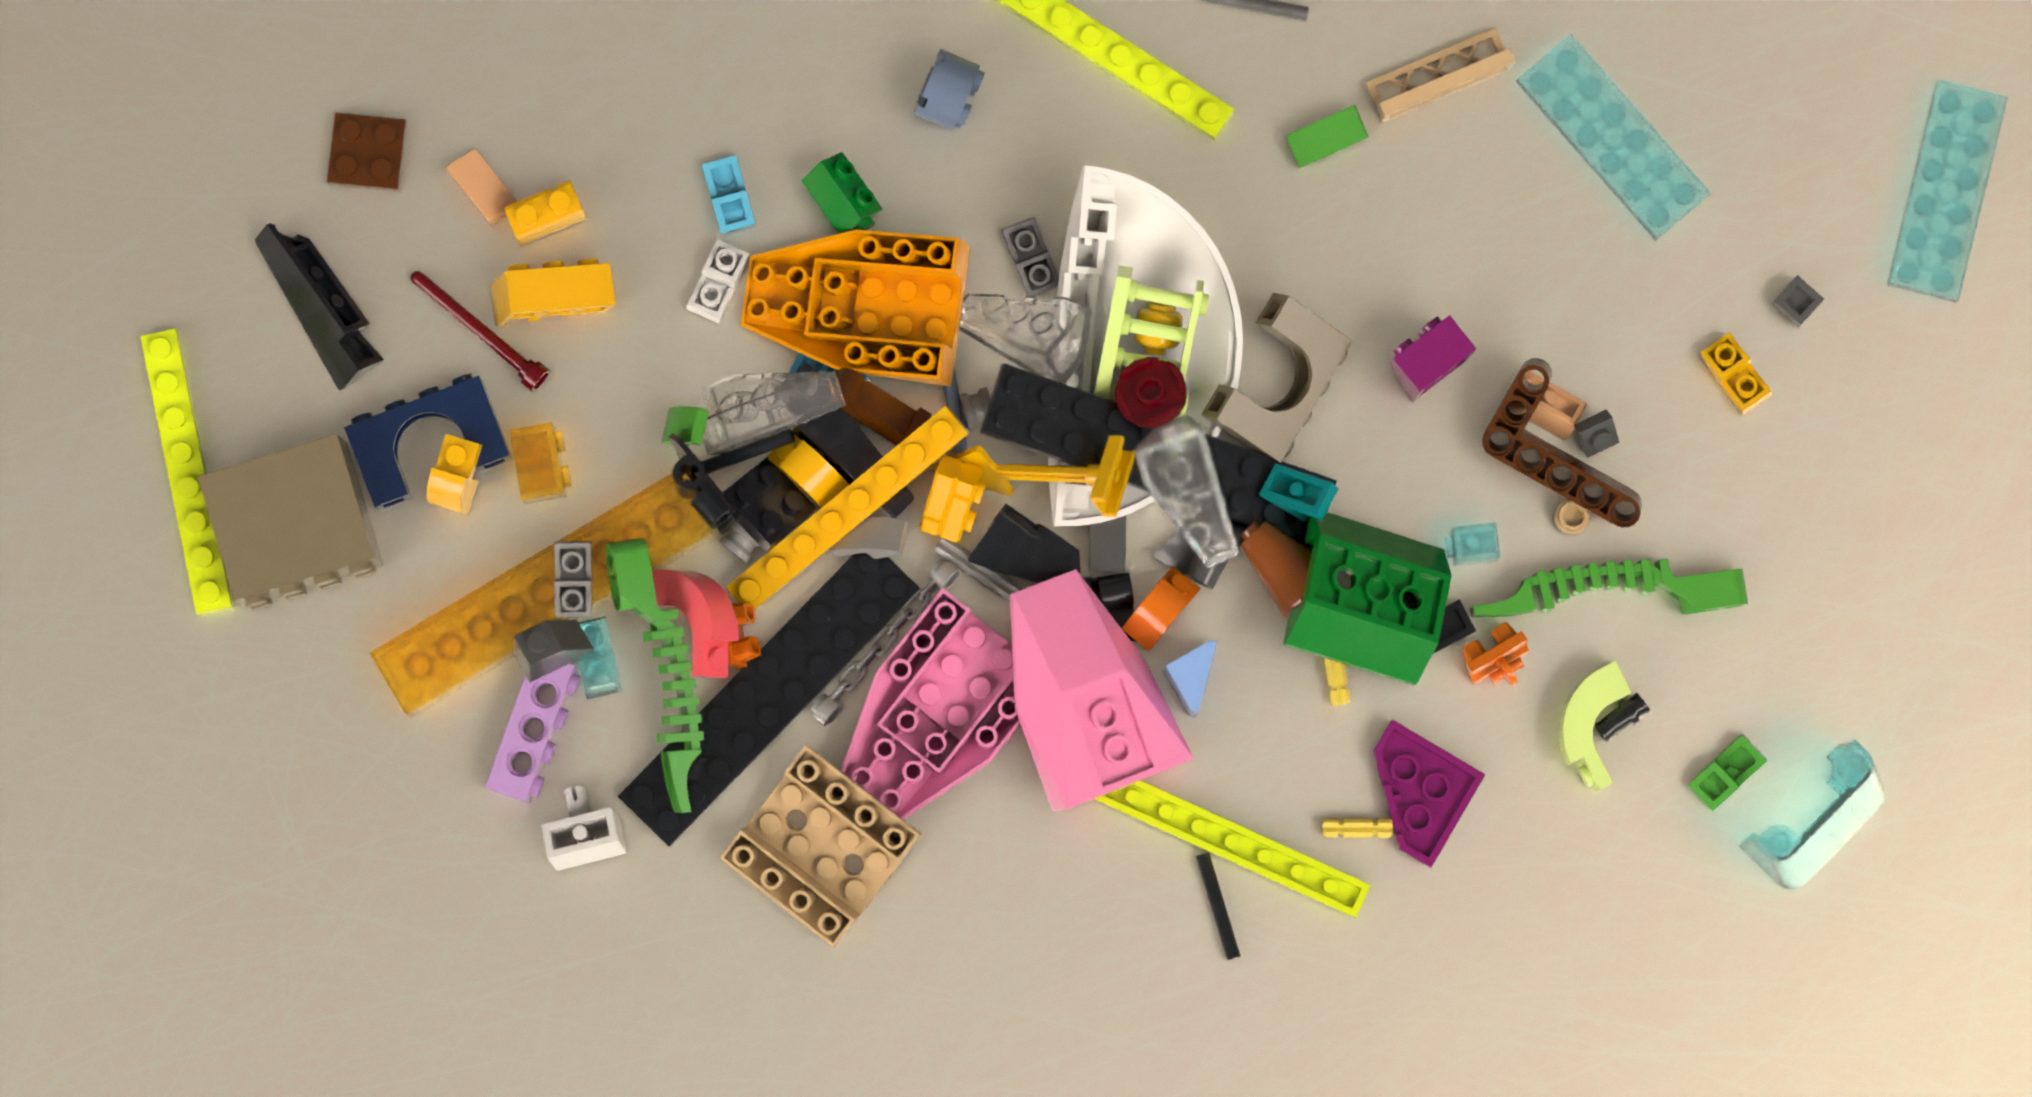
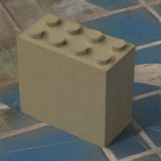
(291, 522)

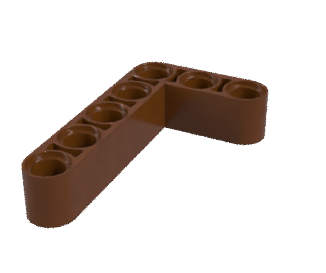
(1551, 456)

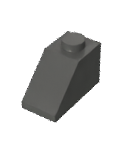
(550, 647)

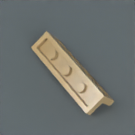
(1447, 83)

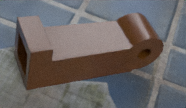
(878, 408)

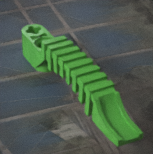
(634, 589)
(1694, 592)

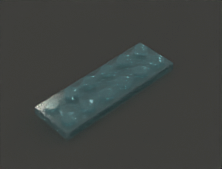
(1613, 137)
(1947, 190)

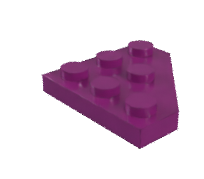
(1422, 790)

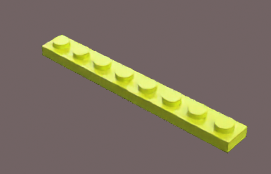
(1126, 62)
(184, 465)
(1239, 845)

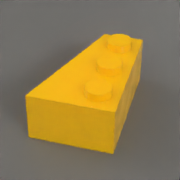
(552, 291)

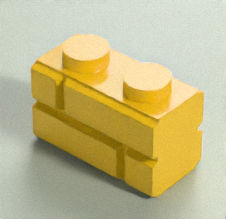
(545, 213)
(951, 499)

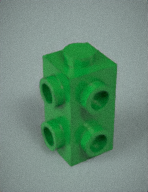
(842, 194)

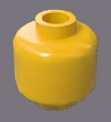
(1160, 314)

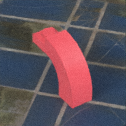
(709, 615)

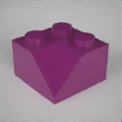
(1432, 357)

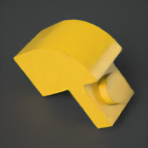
(808, 471)
(451, 480)

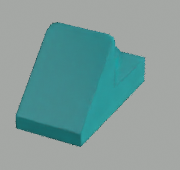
(1298, 492)

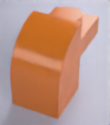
(1160, 608)

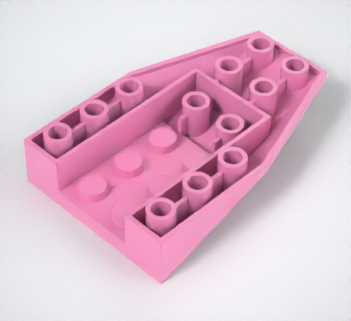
(1086, 695)
(934, 709)

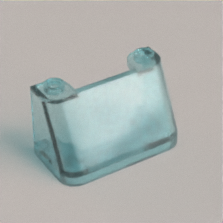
(1796, 859)

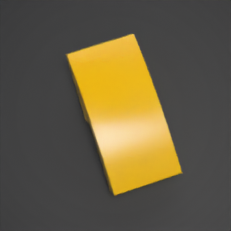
(1735, 373)

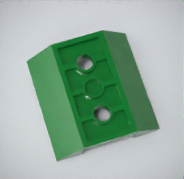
(1369, 621)

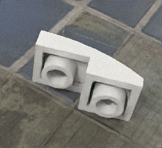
(718, 281)

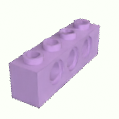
(503, 776)

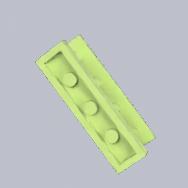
(1122, 323)

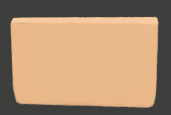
(481, 185)
(1555, 412)

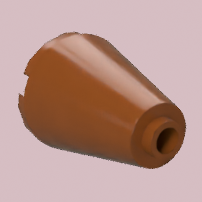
(1279, 562)

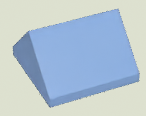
(1190, 674)

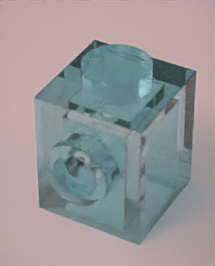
(1473, 544)

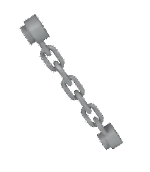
(828, 708)

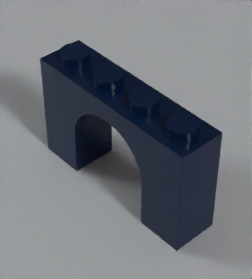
(378, 437)

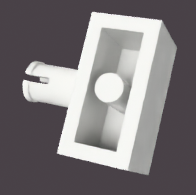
(583, 835)

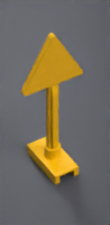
(1107, 479)

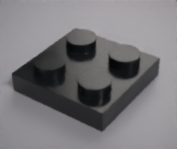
(768, 504)

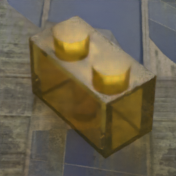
(539, 462)

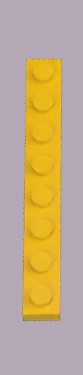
(849, 508)

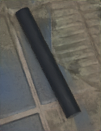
(748, 451)
(1218, 906)

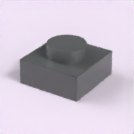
(1798, 301)
(1597, 433)

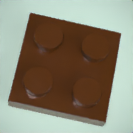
(367, 152)

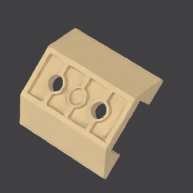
(807, 865)

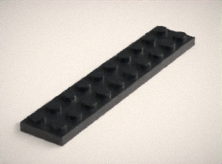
(1076, 428)
(775, 688)

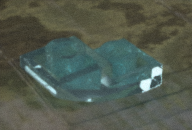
(599, 668)

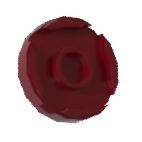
(1150, 392)

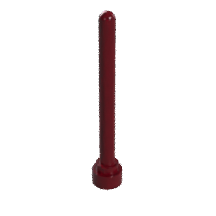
(531, 373)

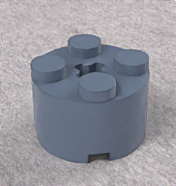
(948, 90)

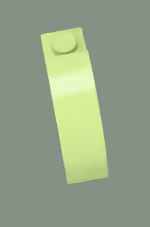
(1579, 717)

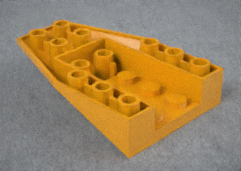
(864, 302)

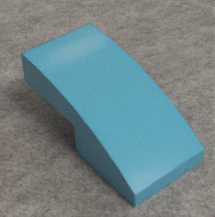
(728, 193)

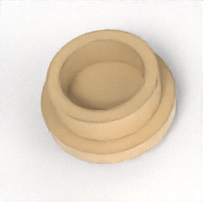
(1571, 517)

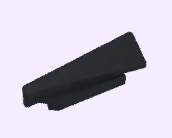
(321, 305)
(846, 449)

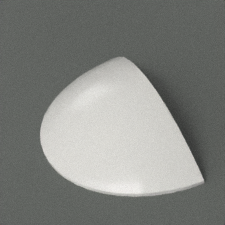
(1140, 227)

